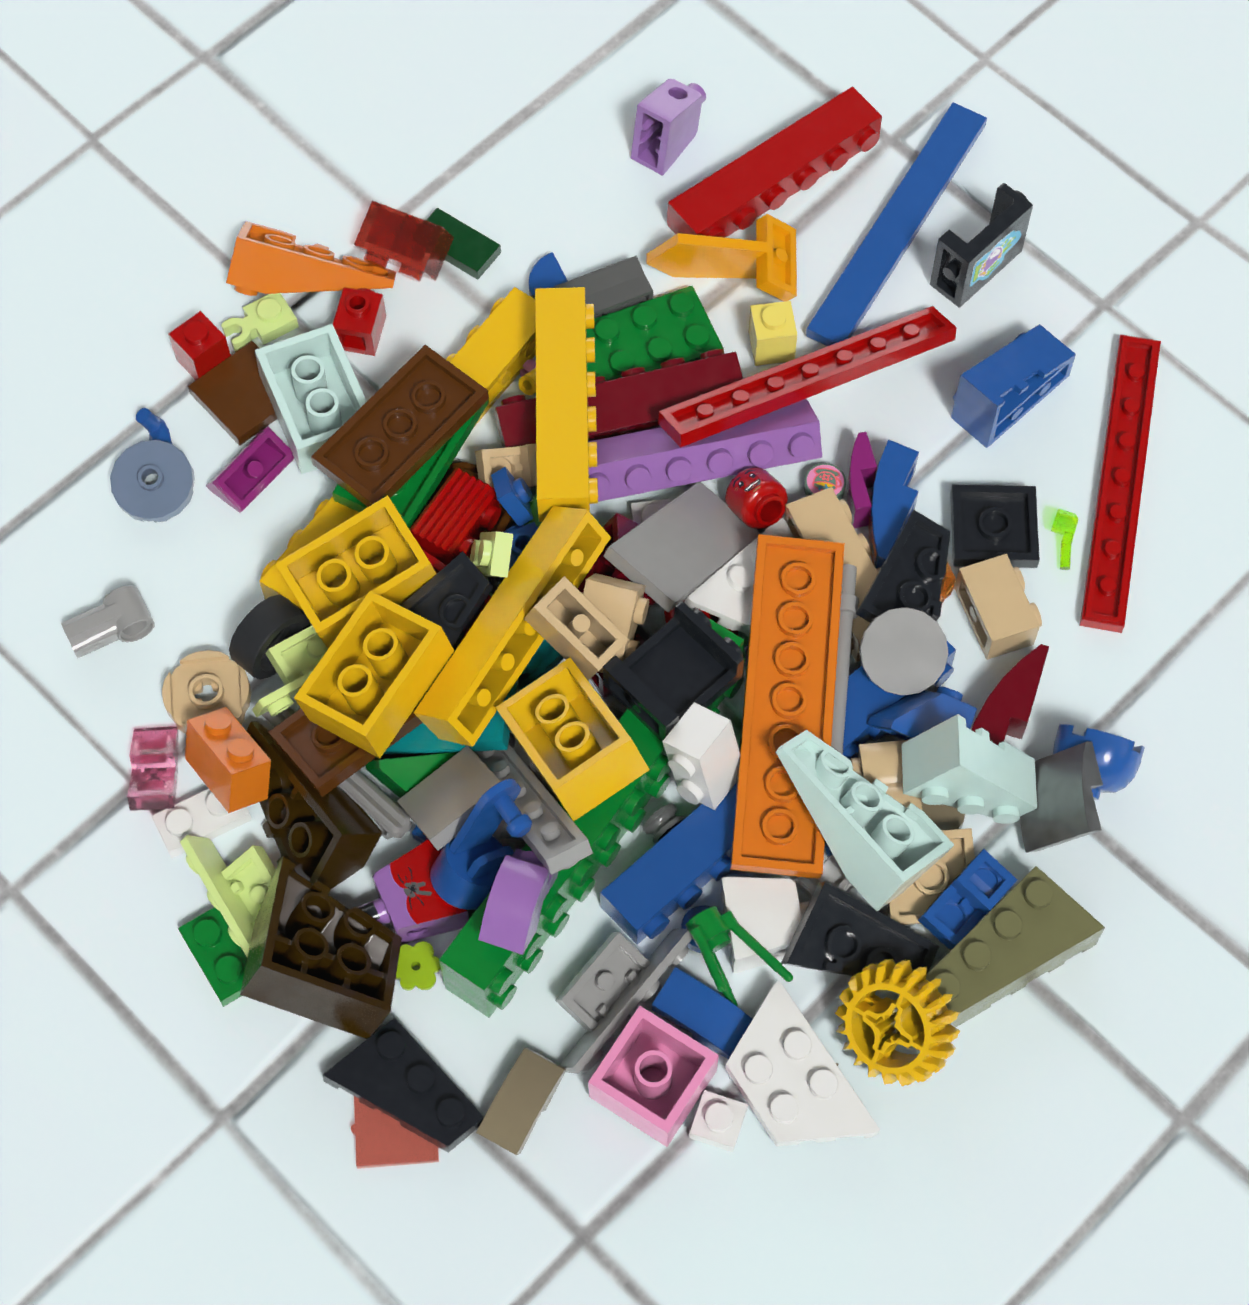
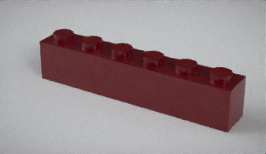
(630, 401)

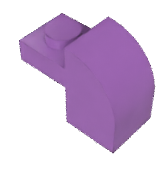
(516, 901)

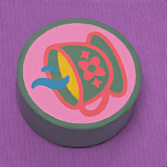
(823, 477)

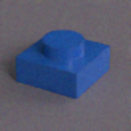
(513, 495)

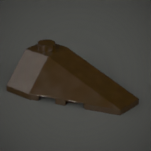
(321, 835)

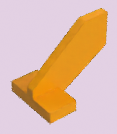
(767, 259)

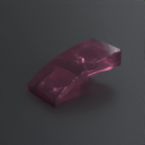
(153, 768)

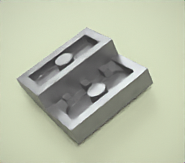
(1063, 799)

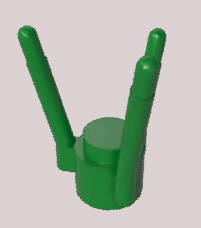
(711, 934)

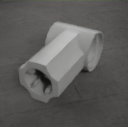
(120, 618)

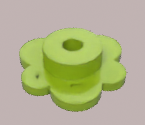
(419, 955)

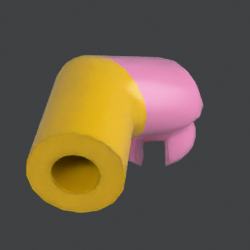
(527, 382)

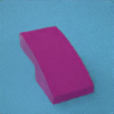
(860, 477)

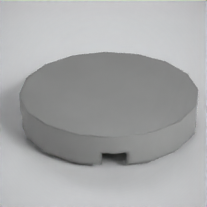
(903, 651)

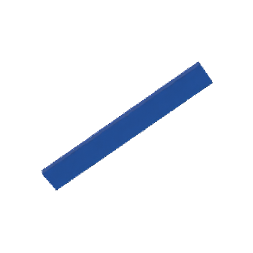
(896, 226)

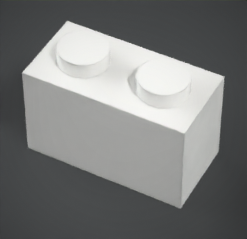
(703, 756)

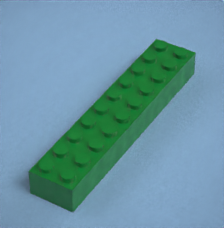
(487, 973)

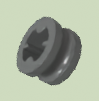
(662, 822)

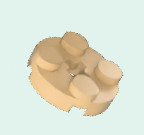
(201, 670)

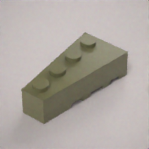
(1013, 944)

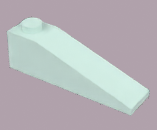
(868, 832)

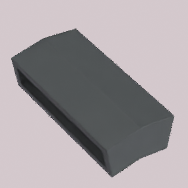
(614, 287)

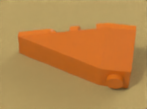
(273, 263)

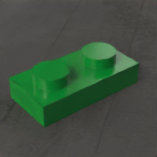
(216, 954)

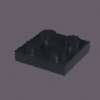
(994, 523)

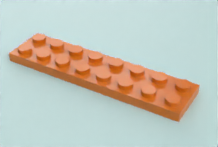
(785, 694)

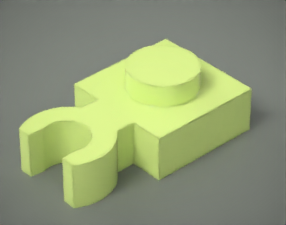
(264, 319)

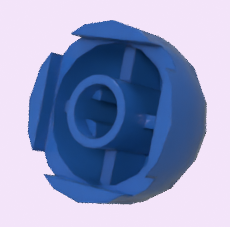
(1115, 756)

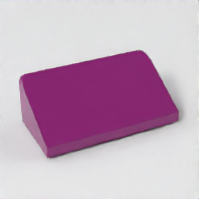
(251, 470)

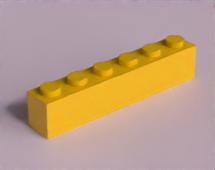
(562, 400)
(500, 638)

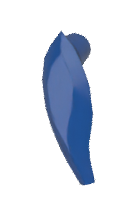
(155, 425)

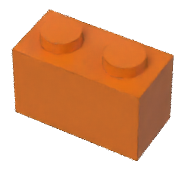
(227, 759)

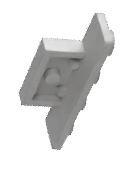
(611, 988)

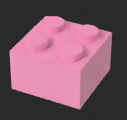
(653, 1076)

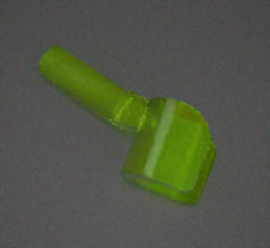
(1065, 524)

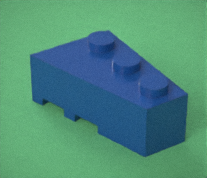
(1010, 384)

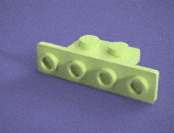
(293, 662)
(232, 889)

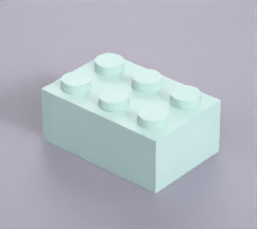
(309, 389)

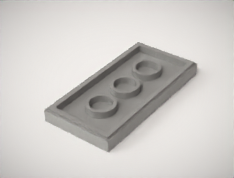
(681, 546)

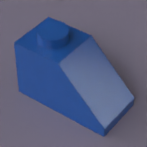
(922, 712)

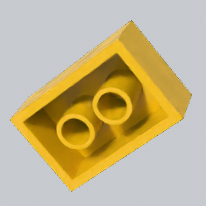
(356, 557)
(374, 674)
(572, 739)

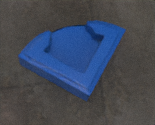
(546, 274)

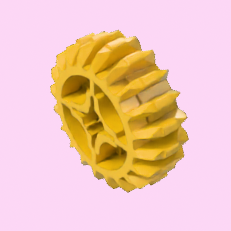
(877, 1029)

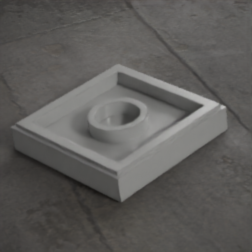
(448, 796)

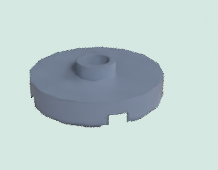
(164, 497)

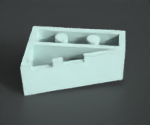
(969, 772)

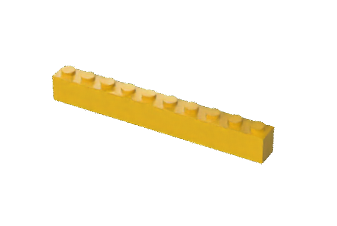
(489, 356)

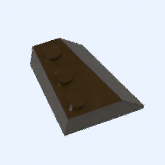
(320, 956)

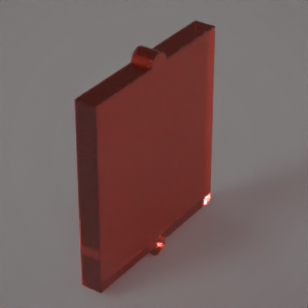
(385, 1142)

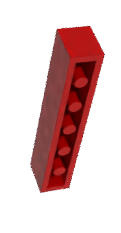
(777, 168)

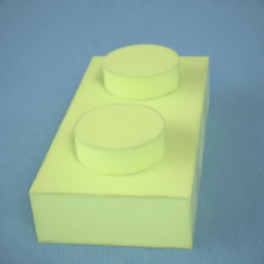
(492, 553)

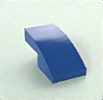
(967, 899)
(702, 1012)

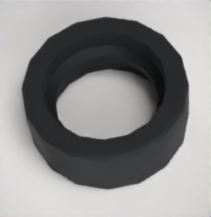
(263, 628)

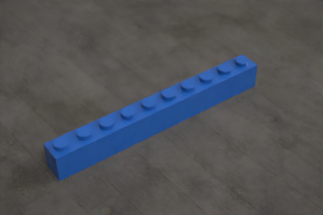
(701, 844)

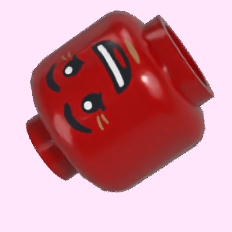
(756, 498)

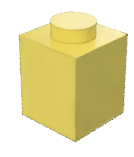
(772, 333)

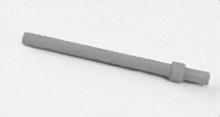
(848, 611)

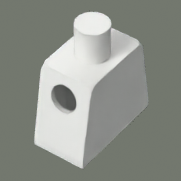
(767, 911)

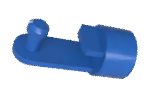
(472, 859)

